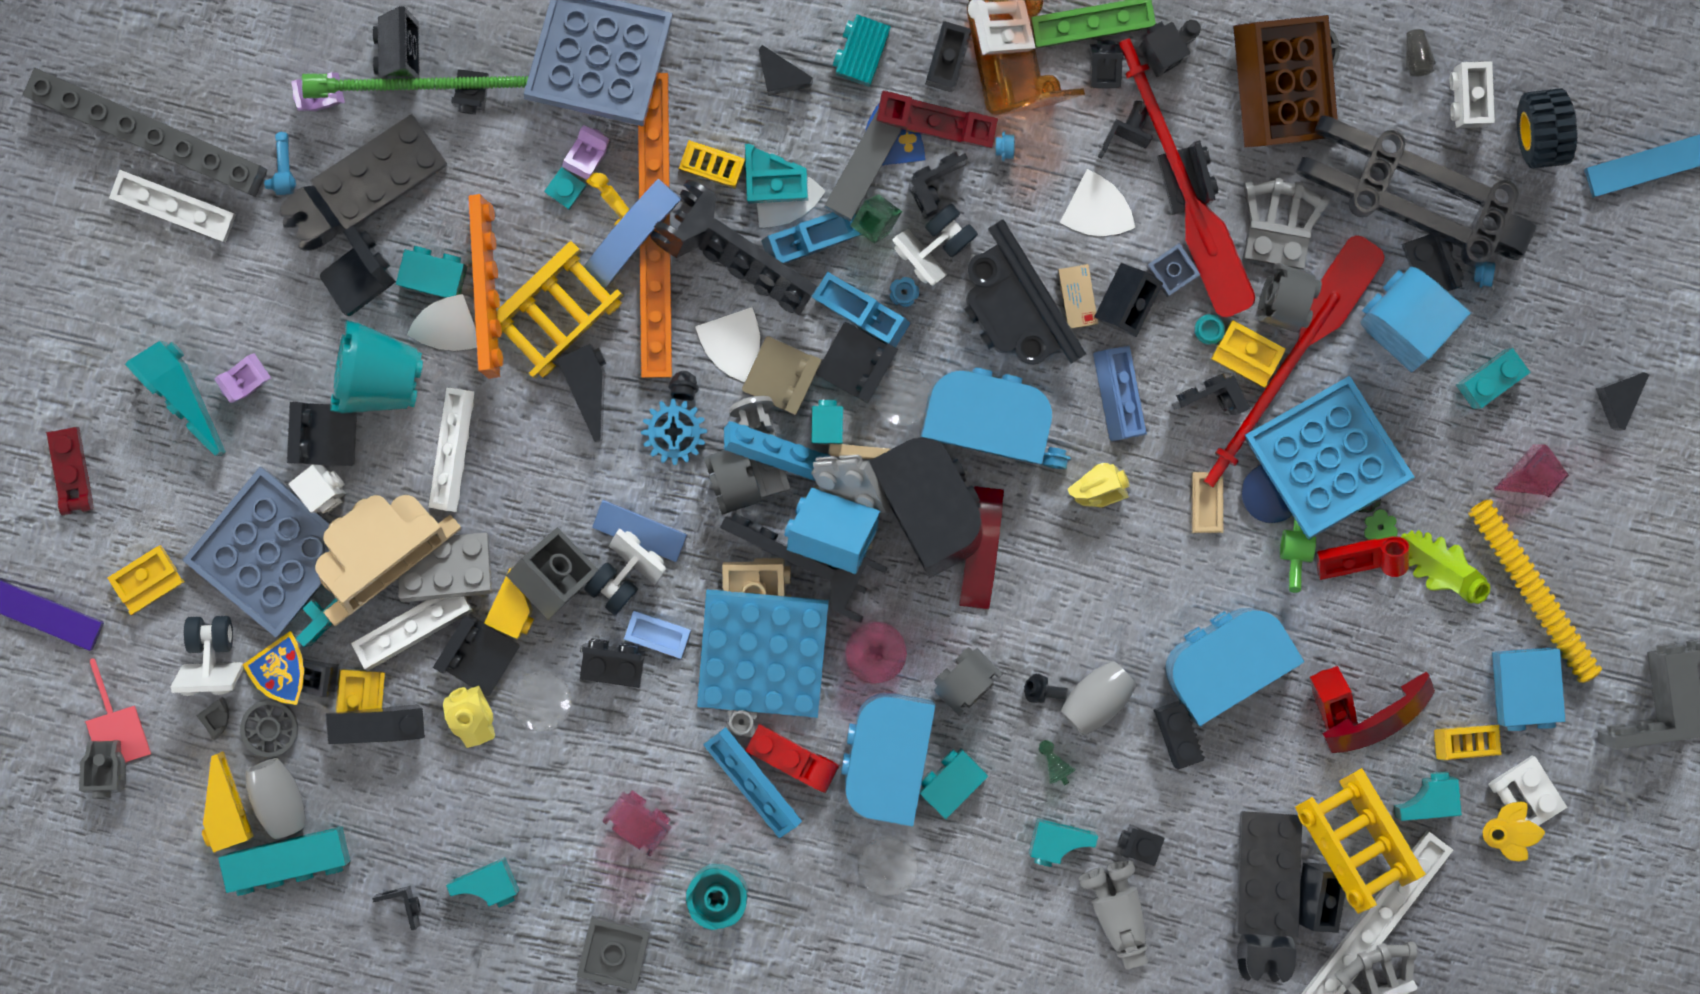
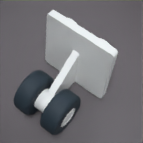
(926, 266)
(648, 564)
(209, 676)

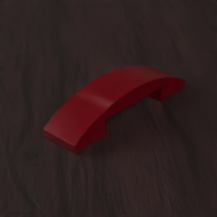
(936, 120)
(980, 567)
(1383, 724)

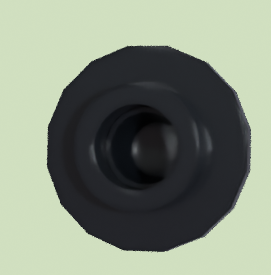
(1041, 690)

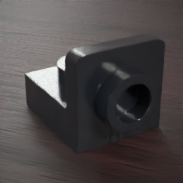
(1106, 64)
(470, 99)
(1140, 844)

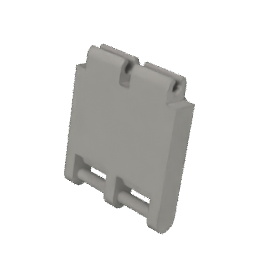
(851, 480)

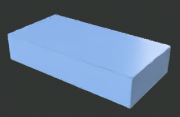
(657, 634)

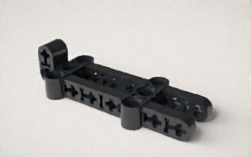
(1511, 232)

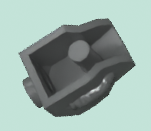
(102, 769)

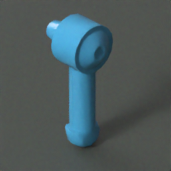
(282, 182)

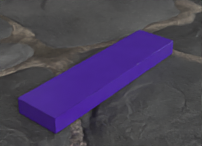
(49, 616)

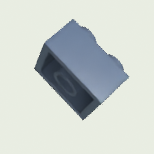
(1173, 269)

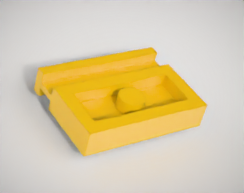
(1248, 354)
(146, 579)
(359, 690)

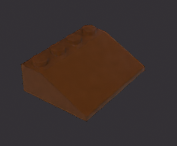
(1284, 79)

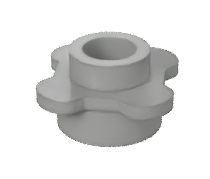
(745, 729)

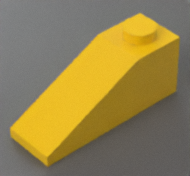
(224, 813)

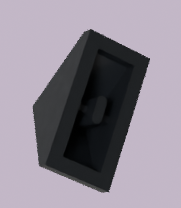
(780, 74)
(1620, 399)
(319, 678)

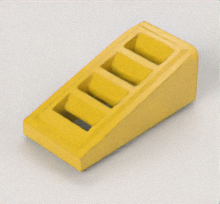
(736, 171)
(1448, 742)

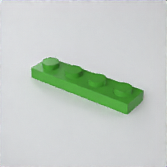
(1092, 22)

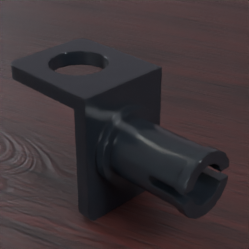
(1130, 130)

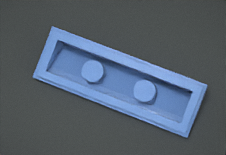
(1119, 393)
(652, 534)

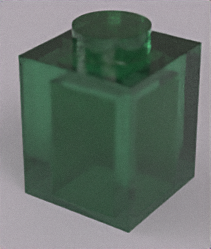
(876, 218)

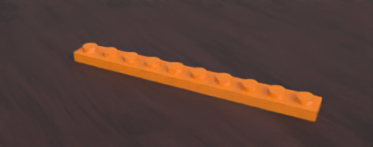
(654, 261)

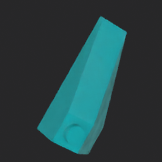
(167, 375)

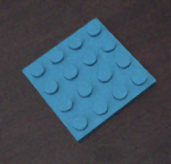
(1329, 457)
(762, 653)

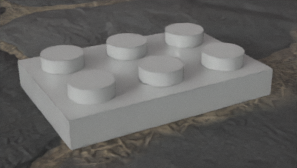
(452, 570)

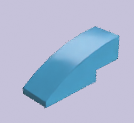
(809, 237)
(861, 310)

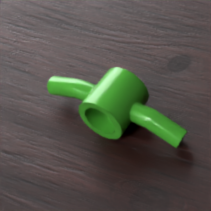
(1297, 549)

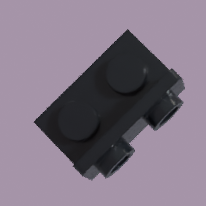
(1434, 258)

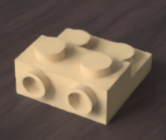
(757, 577)

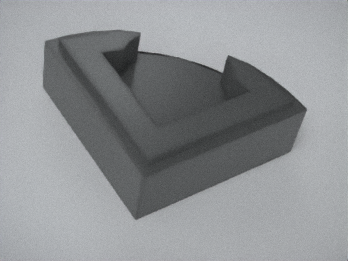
(215, 718)

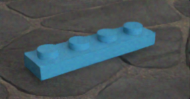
(770, 450)
(752, 782)

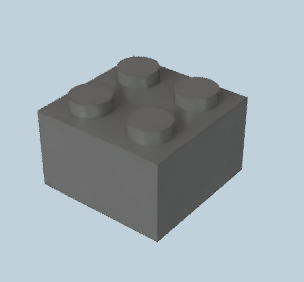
(552, 573)

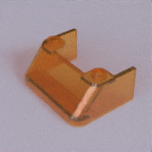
(1013, 79)

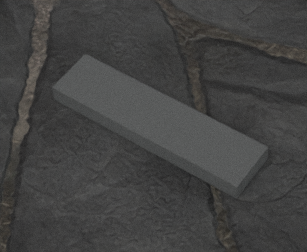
(862, 169)

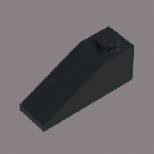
(587, 383)
(376, 725)

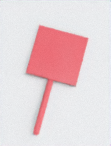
(118, 725)

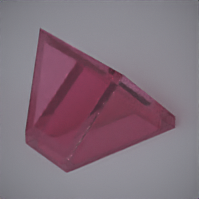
(1535, 473)

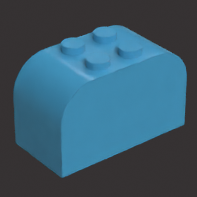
(1412, 317)
(989, 415)
(1229, 661)
(888, 756)

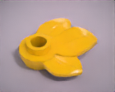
(1517, 832)

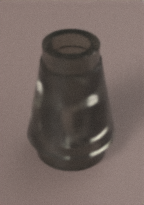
(1418, 54)

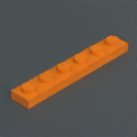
(485, 296)

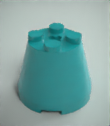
(374, 372)

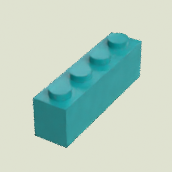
(284, 860)

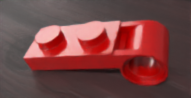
(1388, 553)
(792, 758)

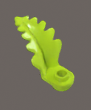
(1445, 567)

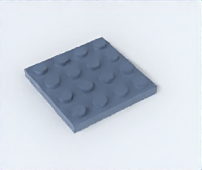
(599, 58)
(263, 552)

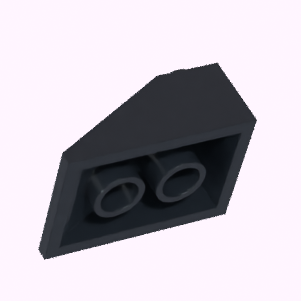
(397, 45)

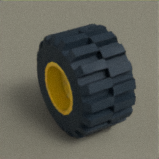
(1547, 128)

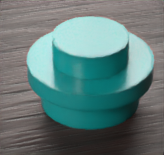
(1209, 329)

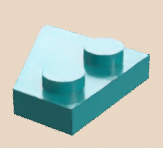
(773, 179)

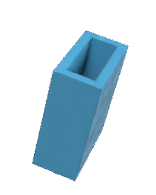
(832, 530)
(1528, 688)

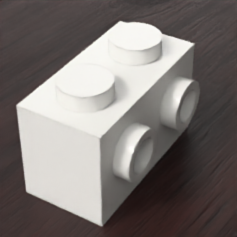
(1472, 94)
(319, 489)

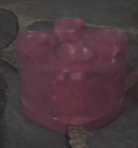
(858, 651)
(637, 822)

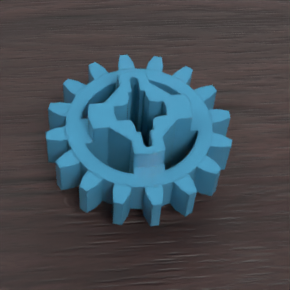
(660, 432)

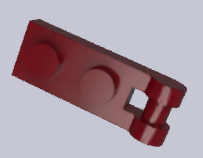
(70, 470)

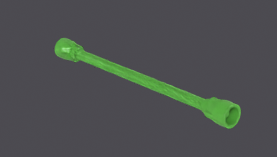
(320, 85)

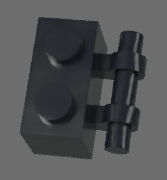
(1166, 46)

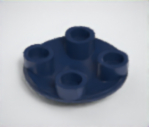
(1262, 498)

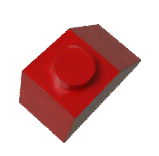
(1333, 697)

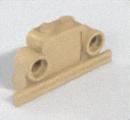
(375, 548)

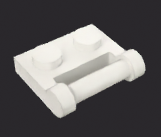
(1002, 35)
(1534, 788)

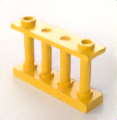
(546, 280)
(1382, 829)

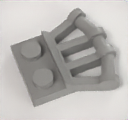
(1278, 242)
(1384, 954)

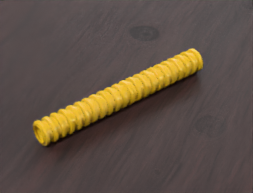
(1535, 591)

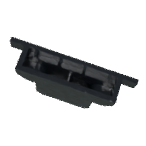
(1015, 304)

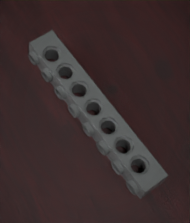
(144, 132)

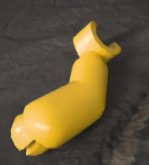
(608, 193)

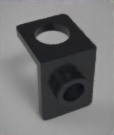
(411, 903)

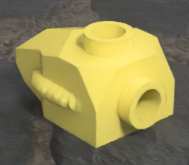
(1100, 486)
(469, 716)

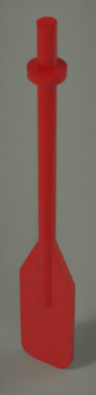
(1204, 230)
(1339, 293)

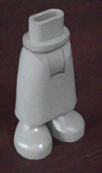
(1119, 914)

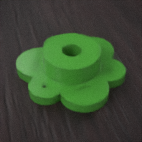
(1380, 517)

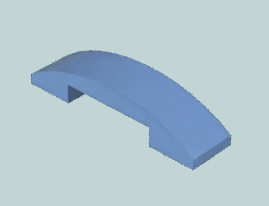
(631, 232)

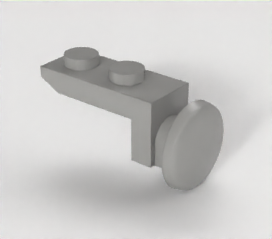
(752, 414)

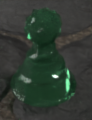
(1057, 767)

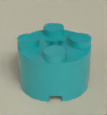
(722, 913)

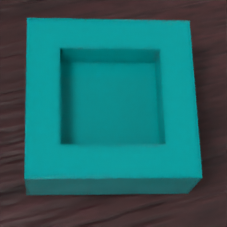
(565, 188)

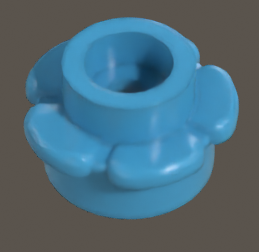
(1005, 146)
(1485, 274)
(896, 288)
(1056, 458)

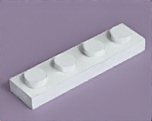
(172, 206)
(451, 449)
(409, 629)

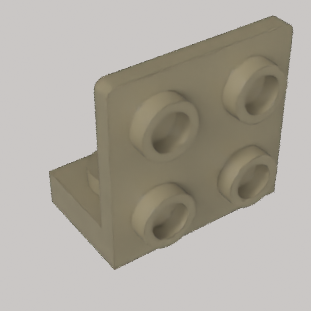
(781, 374)

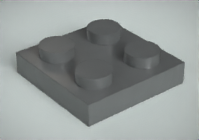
(613, 953)

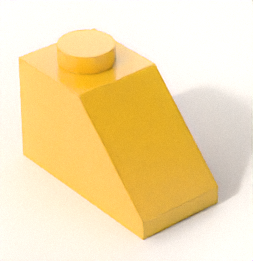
(510, 611)

